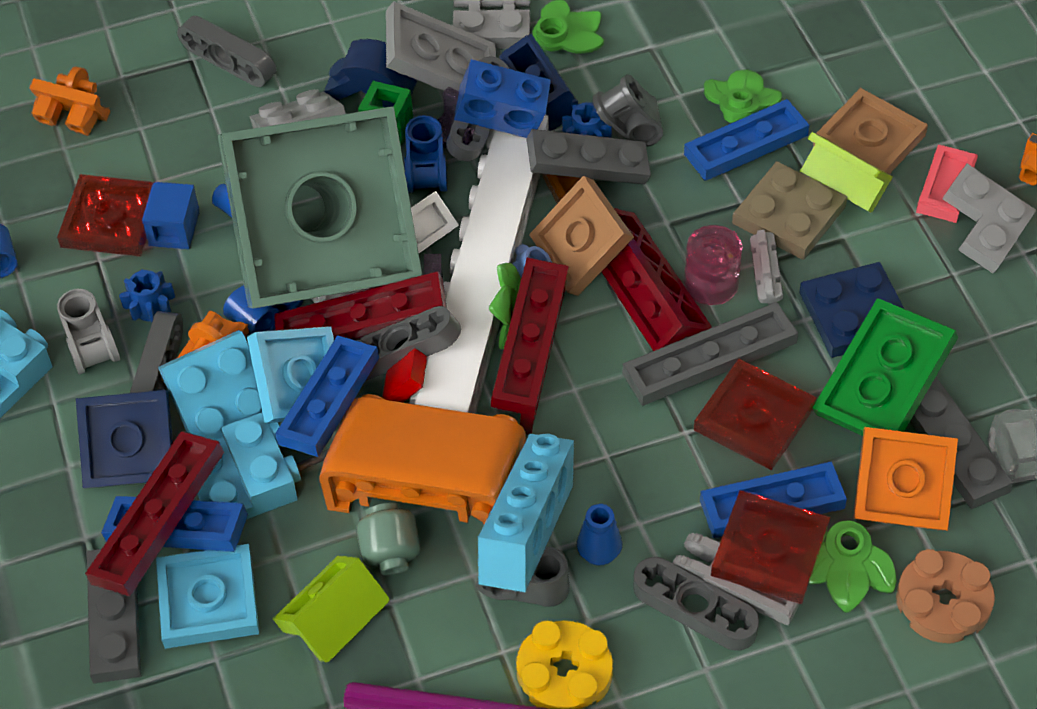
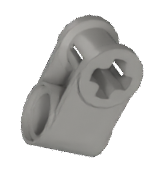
(87, 336)

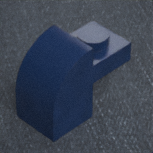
(362, 66)

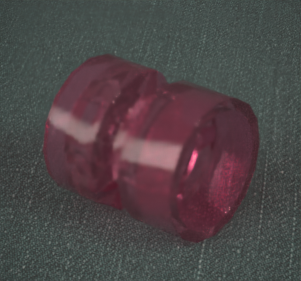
(713, 264)

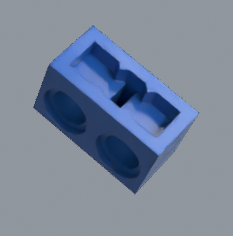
(502, 99)

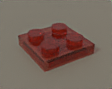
(106, 216)
(754, 414)
(770, 547)

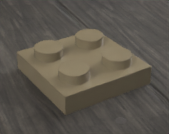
(791, 208)

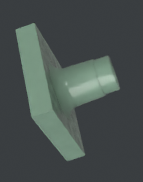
(367, 215)

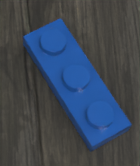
(746, 139)
(327, 396)
(808, 488)
(202, 527)

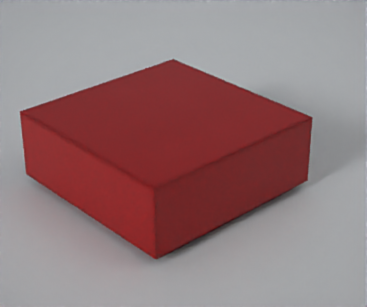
(405, 377)

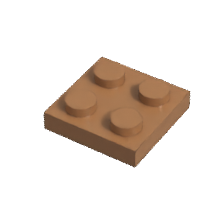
(874, 130)
(582, 234)

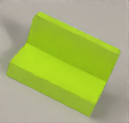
(845, 173)
(333, 607)

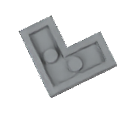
(997, 214)

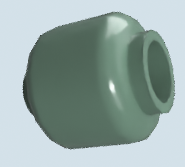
(388, 538)

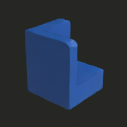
(171, 215)

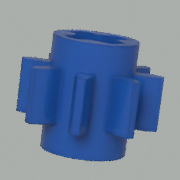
(585, 122)
(146, 295)

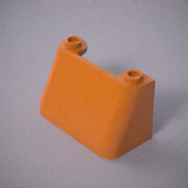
(420, 457)

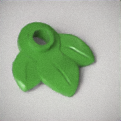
(567, 29)
(741, 94)
(505, 299)
(852, 571)

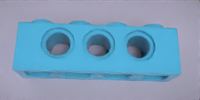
(525, 513)

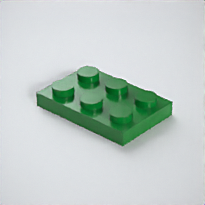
(885, 370)

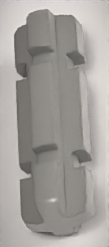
(766, 267)

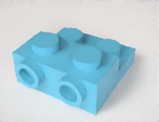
(22, 361)
(252, 468)

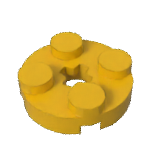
(570, 641)

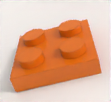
(905, 478)

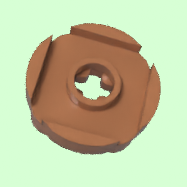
(949, 571)

